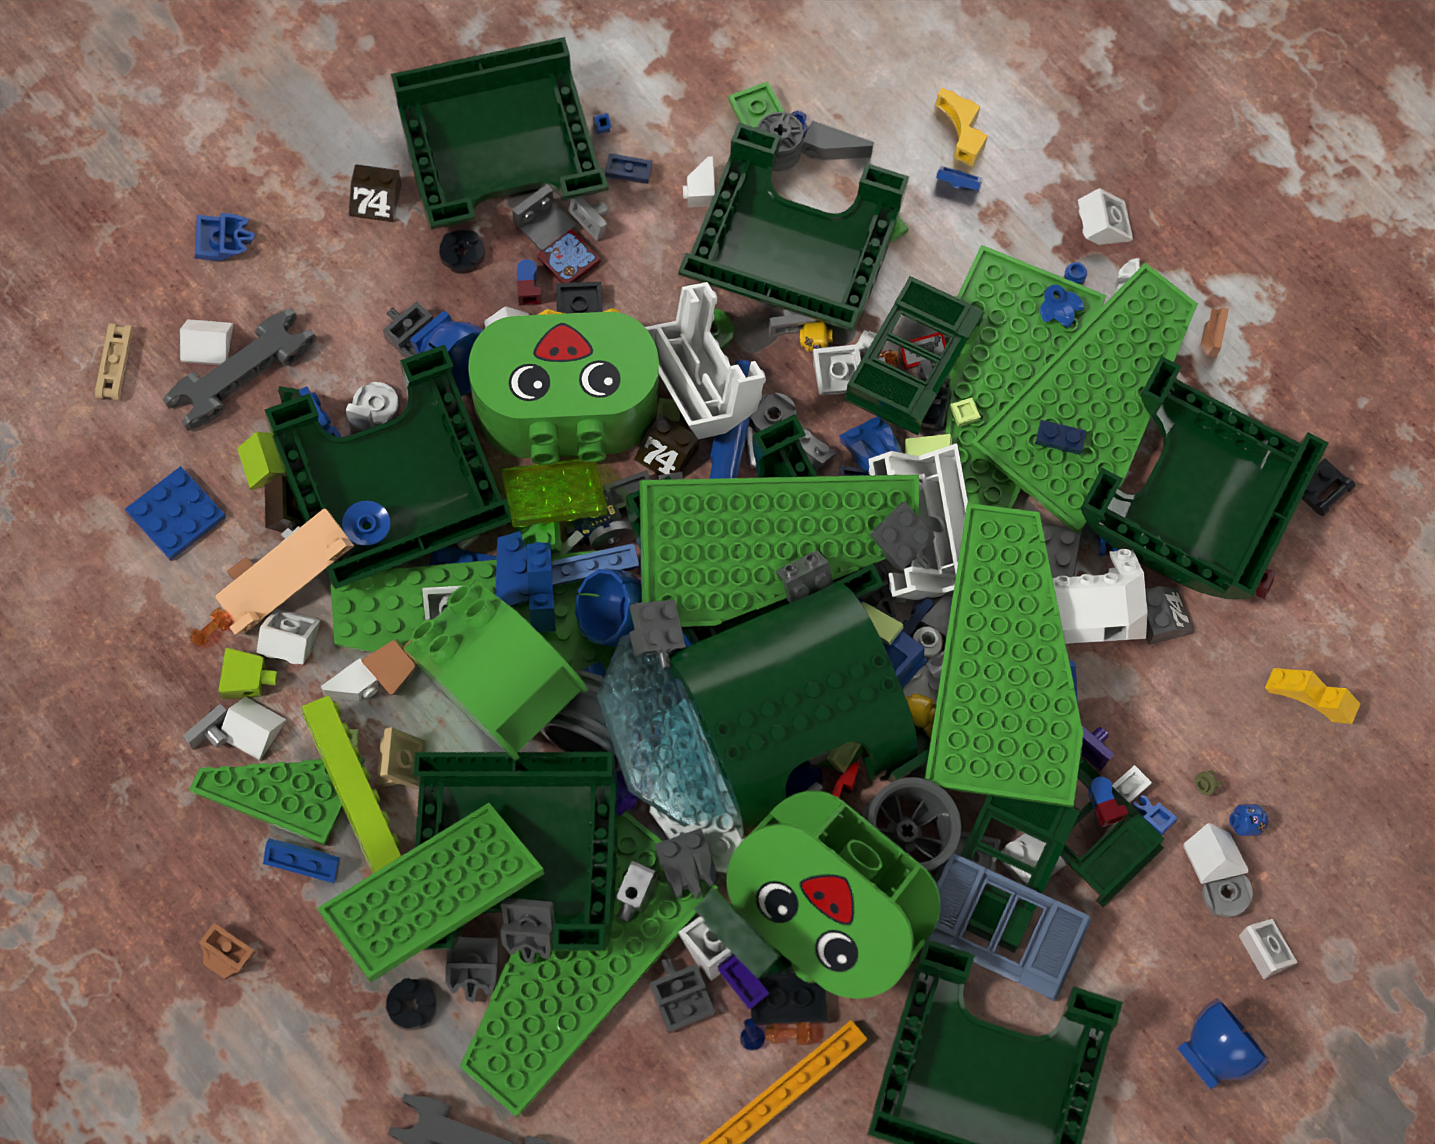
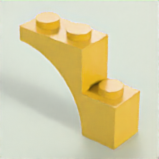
(964, 115)
(1306, 687)

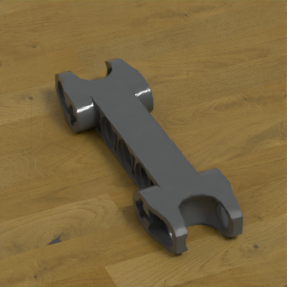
(211, 389)
(437, 1128)

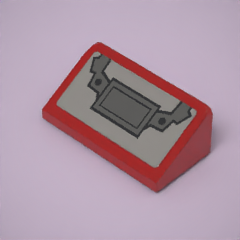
(934, 343)

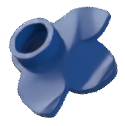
(1062, 308)

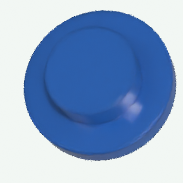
(1076, 272)

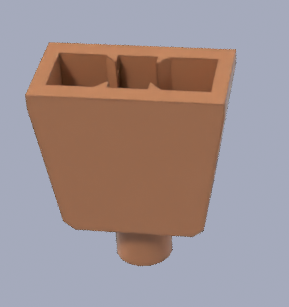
(391, 666)

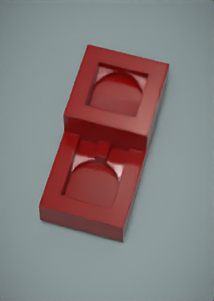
(846, 781)

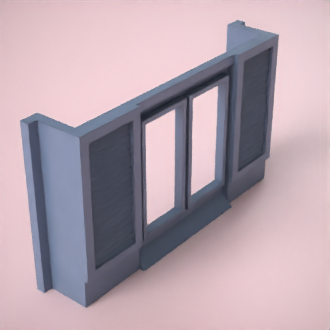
(1052, 942)

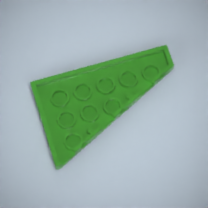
(282, 794)

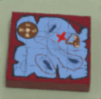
(568, 258)

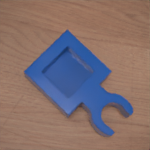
(1157, 816)

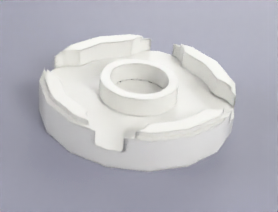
(380, 399)

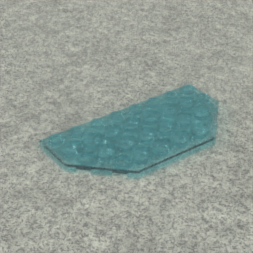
(658, 738)

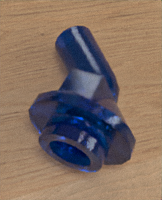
(752, 1036)

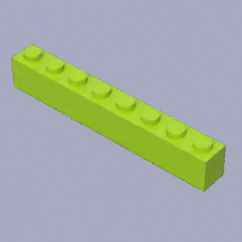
(351, 782)

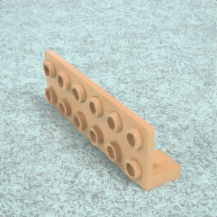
(284, 571)

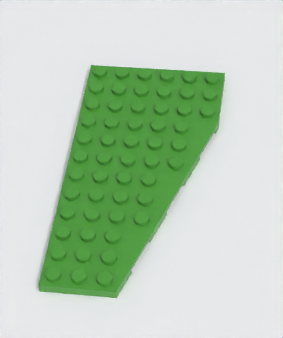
(1005, 355)
(1094, 388)
(724, 538)
(392, 606)
(1006, 681)
(554, 1004)

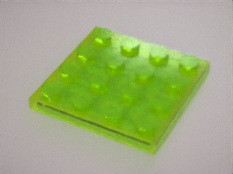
(553, 492)

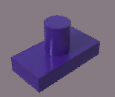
(1094, 748)
(743, 982)

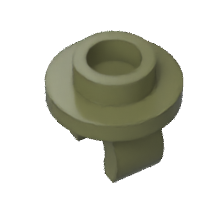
(1206, 783)

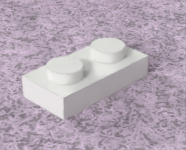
(1132, 784)

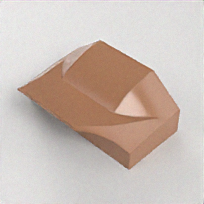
(1214, 332)
(224, 952)

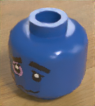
(1248, 820)

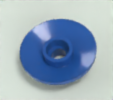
(366, 513)

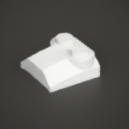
(835, 368)
(1028, 851)

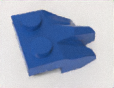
(221, 236)
(869, 440)

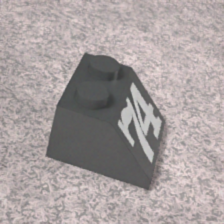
(1166, 615)

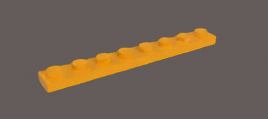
(789, 1086)

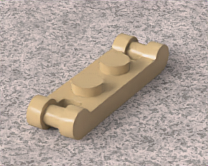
(114, 361)

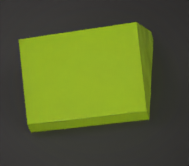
(260, 460)

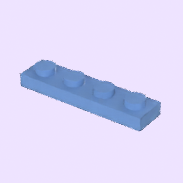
(579, 567)

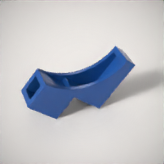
(540, 587)

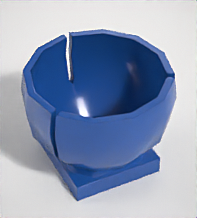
(458, 339)
(607, 616)
(1220, 1048)

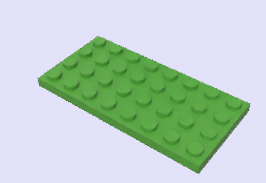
(430, 892)

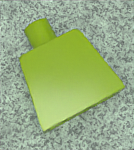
(244, 675)

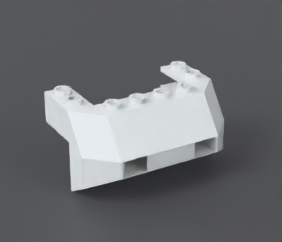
(698, 373)
(941, 509)
(1104, 605)

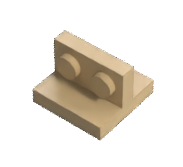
(398, 758)

